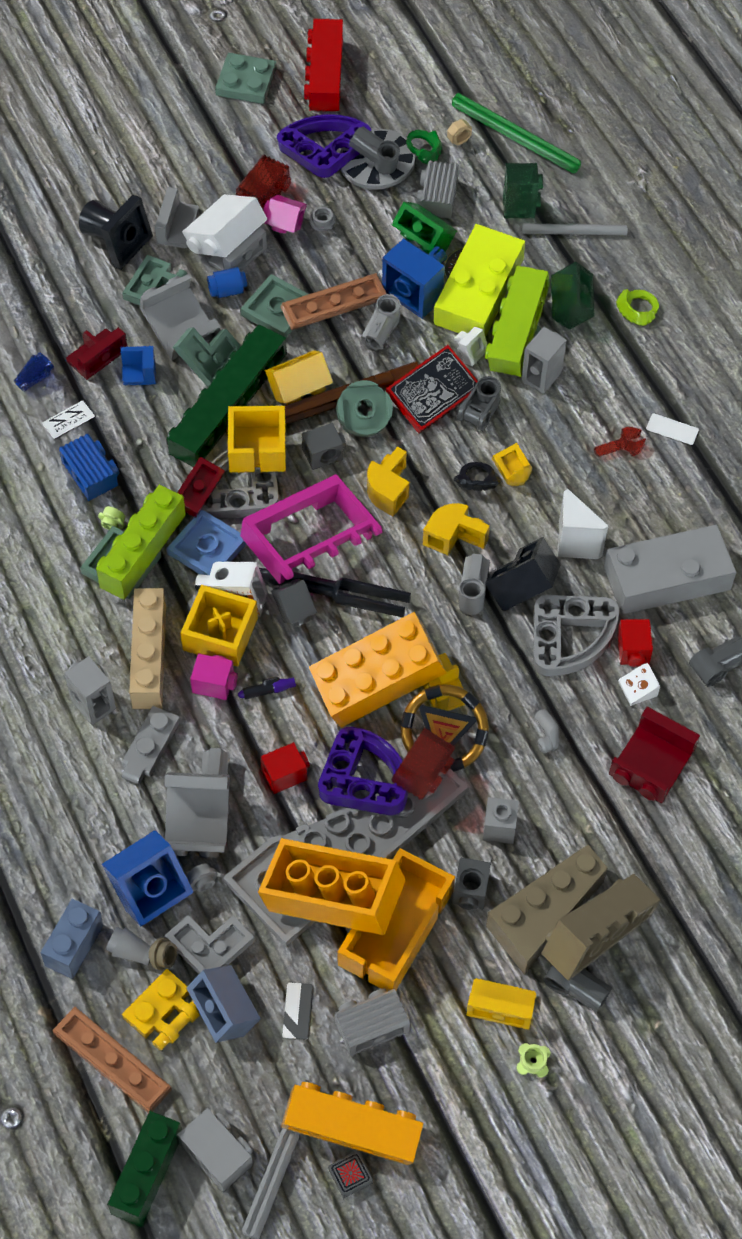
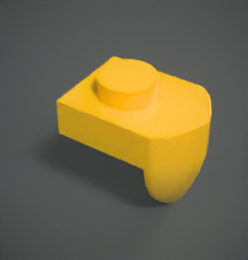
(513, 465)

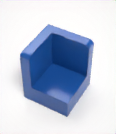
(138, 365)

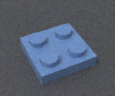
(205, 542)

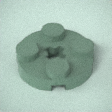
(374, 397)

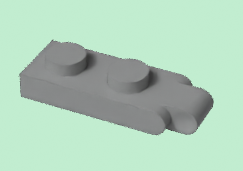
(149, 744)

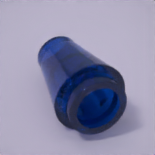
(34, 371)

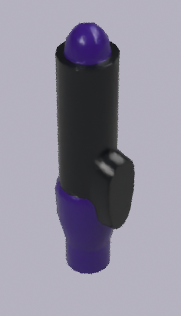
(268, 686)

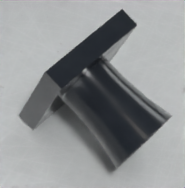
(122, 230)

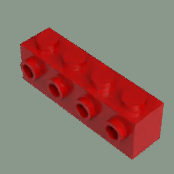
(325, 65)

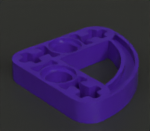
(320, 155)
(345, 777)

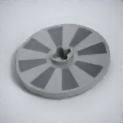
(363, 173)

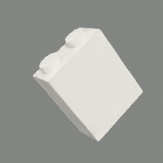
(224, 225)

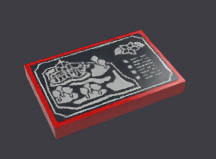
(432, 389)

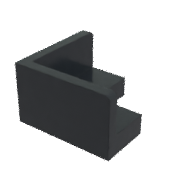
(525, 576)

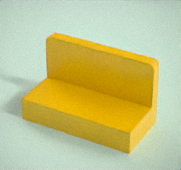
(501, 1003)

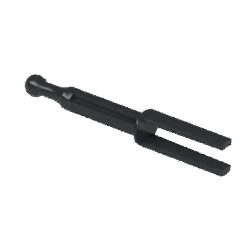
(335, 589)

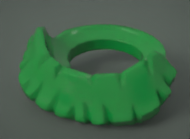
(423, 154)

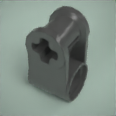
(478, 406)

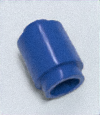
(227, 282)

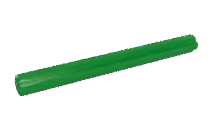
(516, 133)

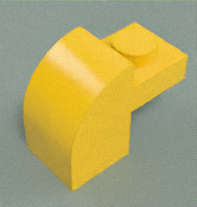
(384, 484)
(453, 523)

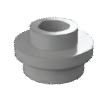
(322, 219)
(202, 877)

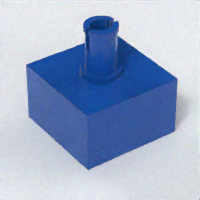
(414, 276)
(147, 878)

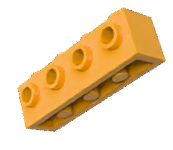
(352, 1124)

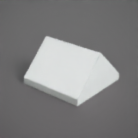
(580, 530)

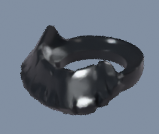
(465, 482)

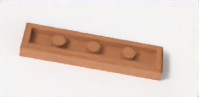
(333, 301)
(112, 1060)

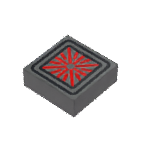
(350, 1174)

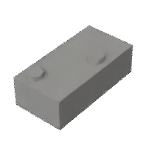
(669, 569)

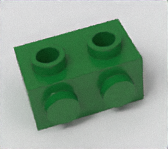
(423, 227)

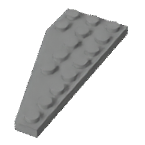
(343, 830)

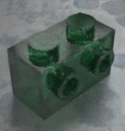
(521, 190)
(572, 295)

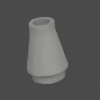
(128, 946)

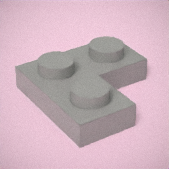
(210, 951)

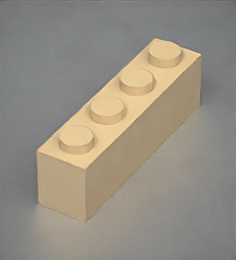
(147, 648)

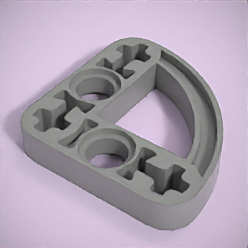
(251, 495)
(553, 622)

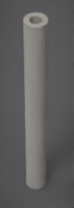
(574, 229)

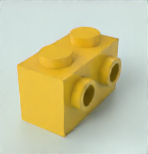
(299, 377)

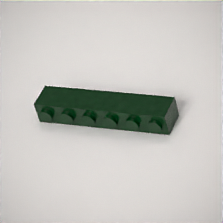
(231, 386)

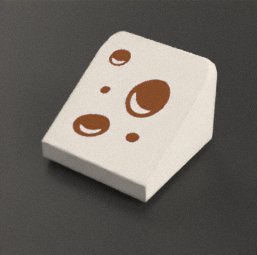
(639, 685)

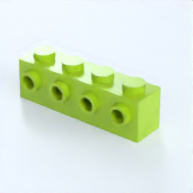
(518, 320)
(140, 541)

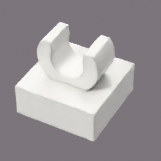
(471, 345)

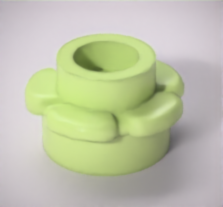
(112, 517)

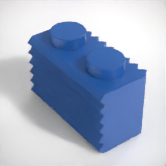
(89, 467)

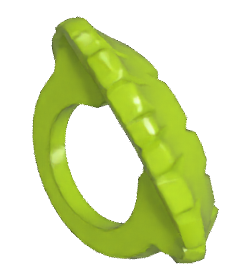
(640, 318)

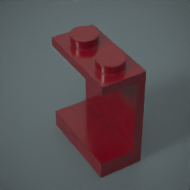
(654, 755)

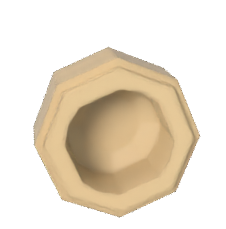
(459, 132)

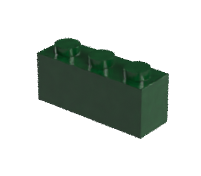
(145, 1169)

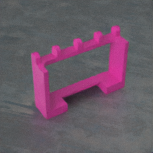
(317, 495)

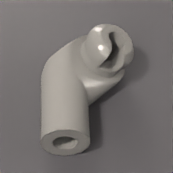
(551, 731)

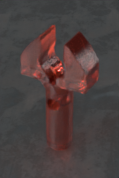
(623, 443)

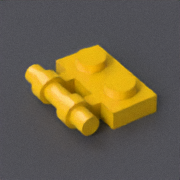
(156, 1004)

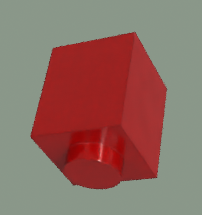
(634, 642)
(285, 767)

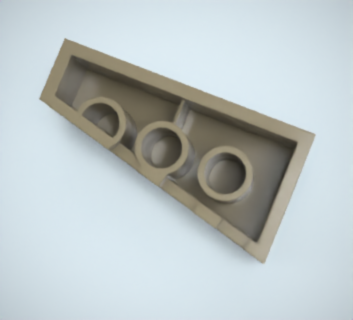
(534, 911)
(598, 925)

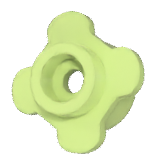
(540, 1053)

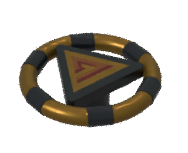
(447, 724)

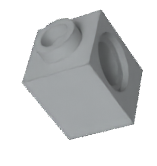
(500, 820)

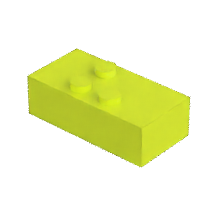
(478, 281)

